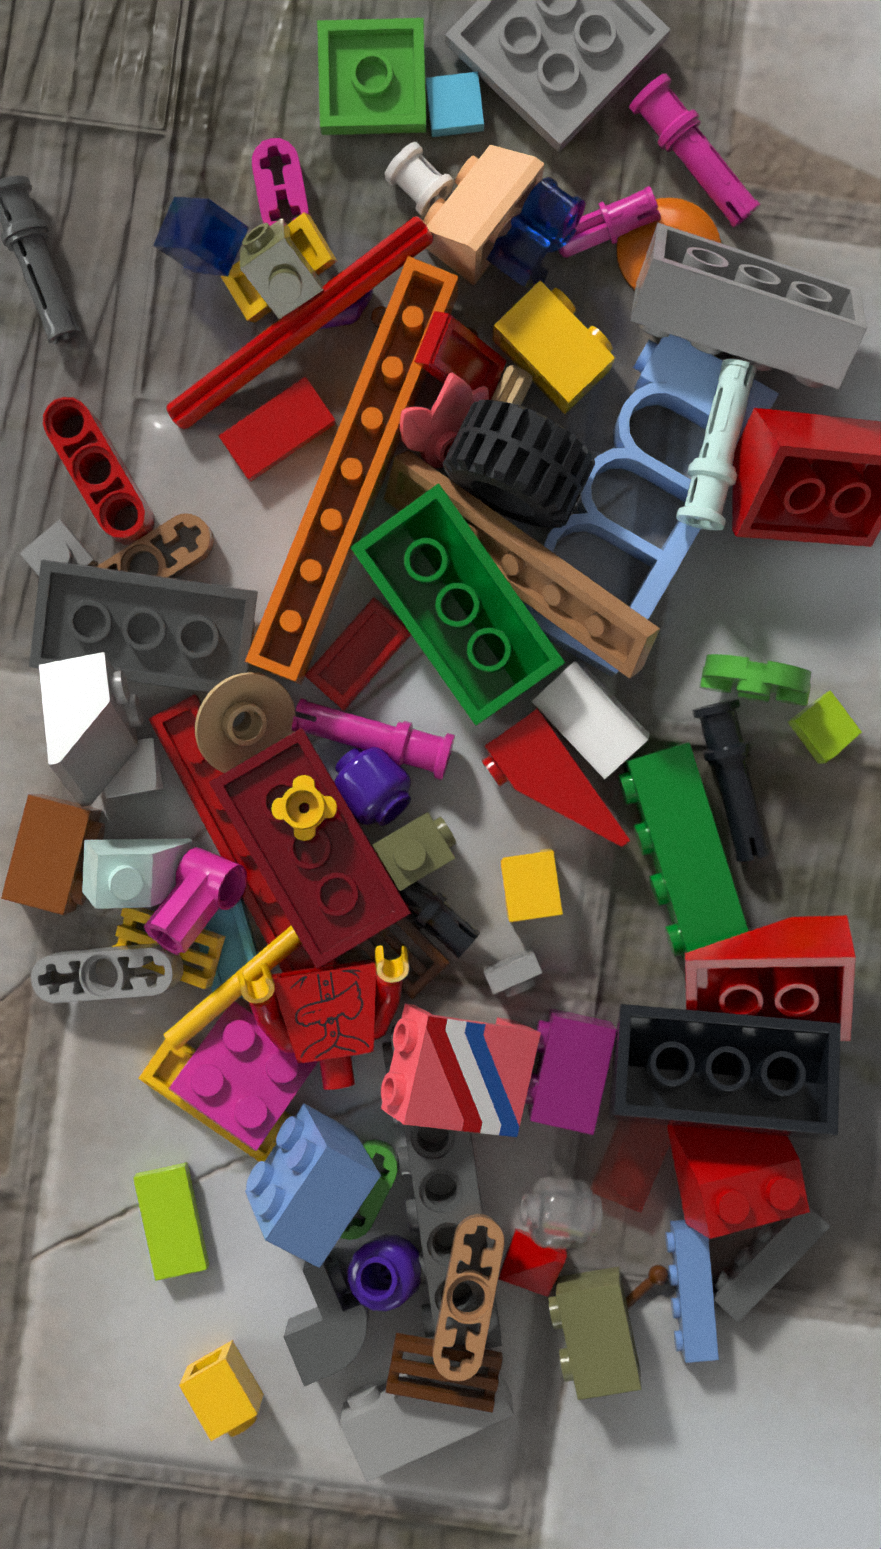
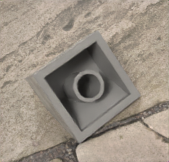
(88, 722)

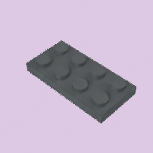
(145, 624)

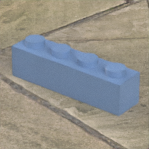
(694, 1293)

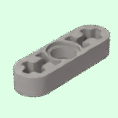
(90, 988)

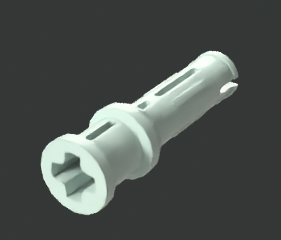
(713, 470)

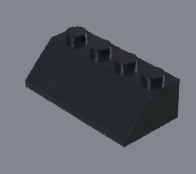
(726, 1072)

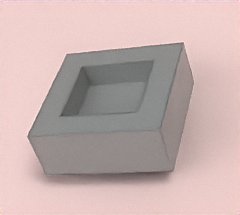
(59, 545)
(513, 973)

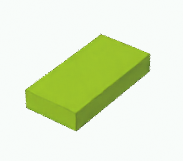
(171, 1221)

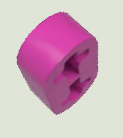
(267, 192)

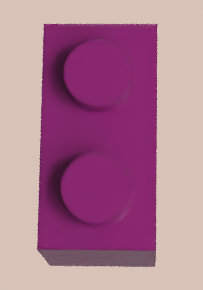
(570, 1071)

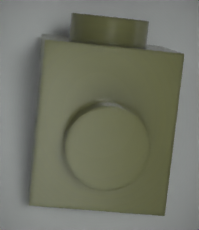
(278, 268)
(416, 850)

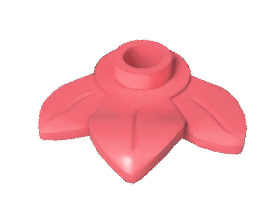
(435, 429)

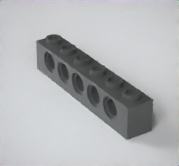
(433, 1212)

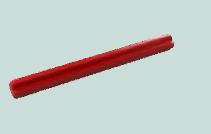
(300, 323)

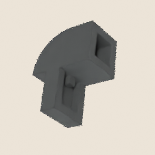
(332, 1333)

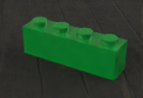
(683, 847)

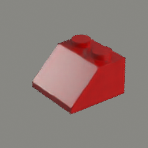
(736, 1179)

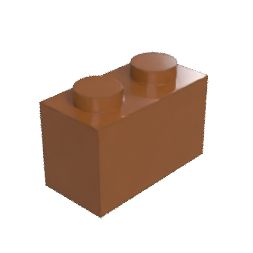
(50, 854)

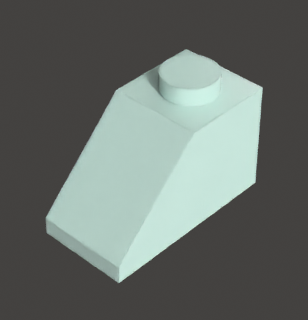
(131, 871)

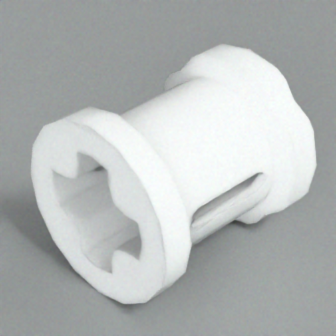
(418, 178)

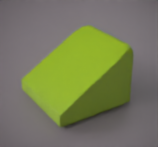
(824, 727)

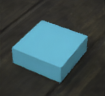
(454, 104)

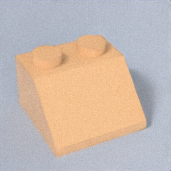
(481, 208)

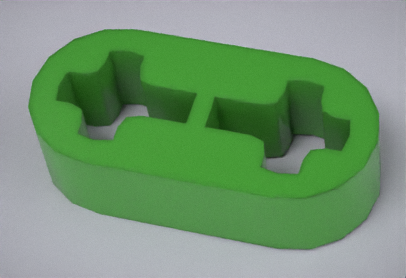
(378, 1194)

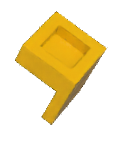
(531, 886)

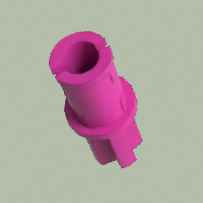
(613, 221)

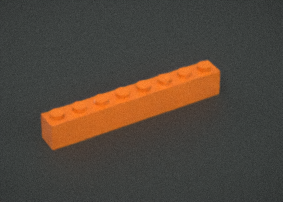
(351, 476)

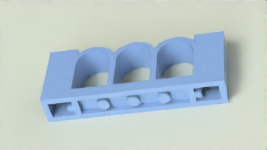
(686, 383)

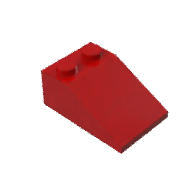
(779, 971)

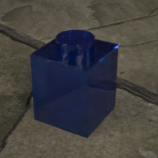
(201, 236)

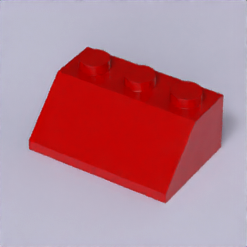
(808, 478)

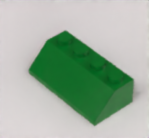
(457, 604)

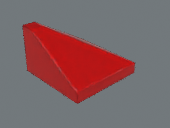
(531, 1265)

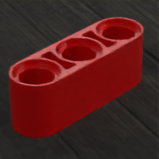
(85, 450)

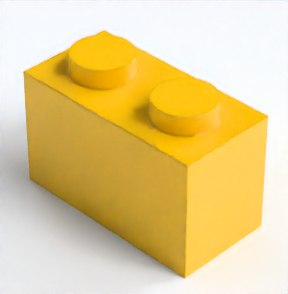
(554, 345)

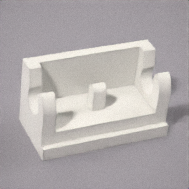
(591, 718)

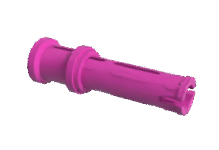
(680, 133)
(401, 742)

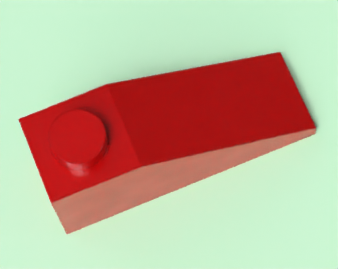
(544, 771)

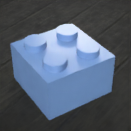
(310, 1185)

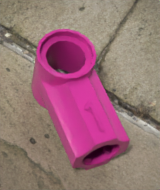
(201, 888)

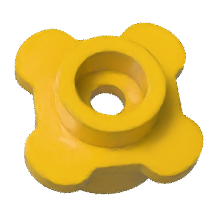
(319, 807)

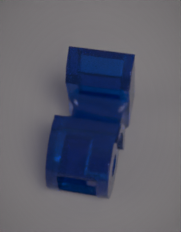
(542, 227)

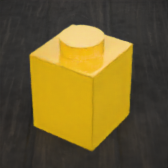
(222, 1392)

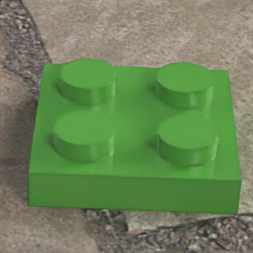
(371, 76)

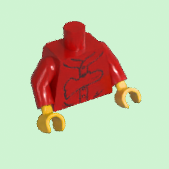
(328, 1010)

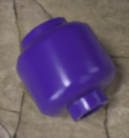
(373, 785)
(371, 1280)

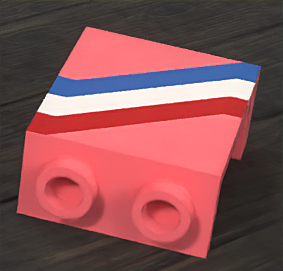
(459, 1073)

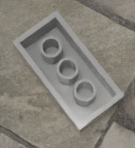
(748, 307)

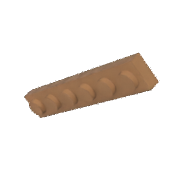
(536, 573)

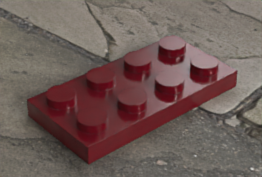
(326, 885)

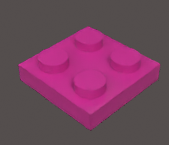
(240, 1077)

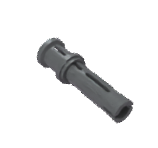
(26, 237)

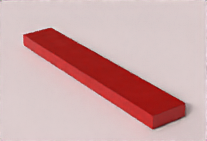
(177, 735)

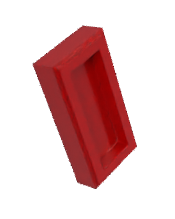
(456, 350)
(277, 429)
(358, 654)

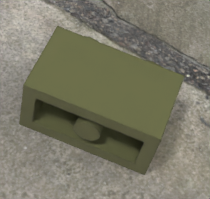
(597, 1333)

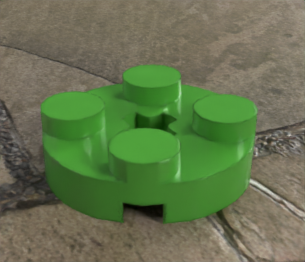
(755, 679)

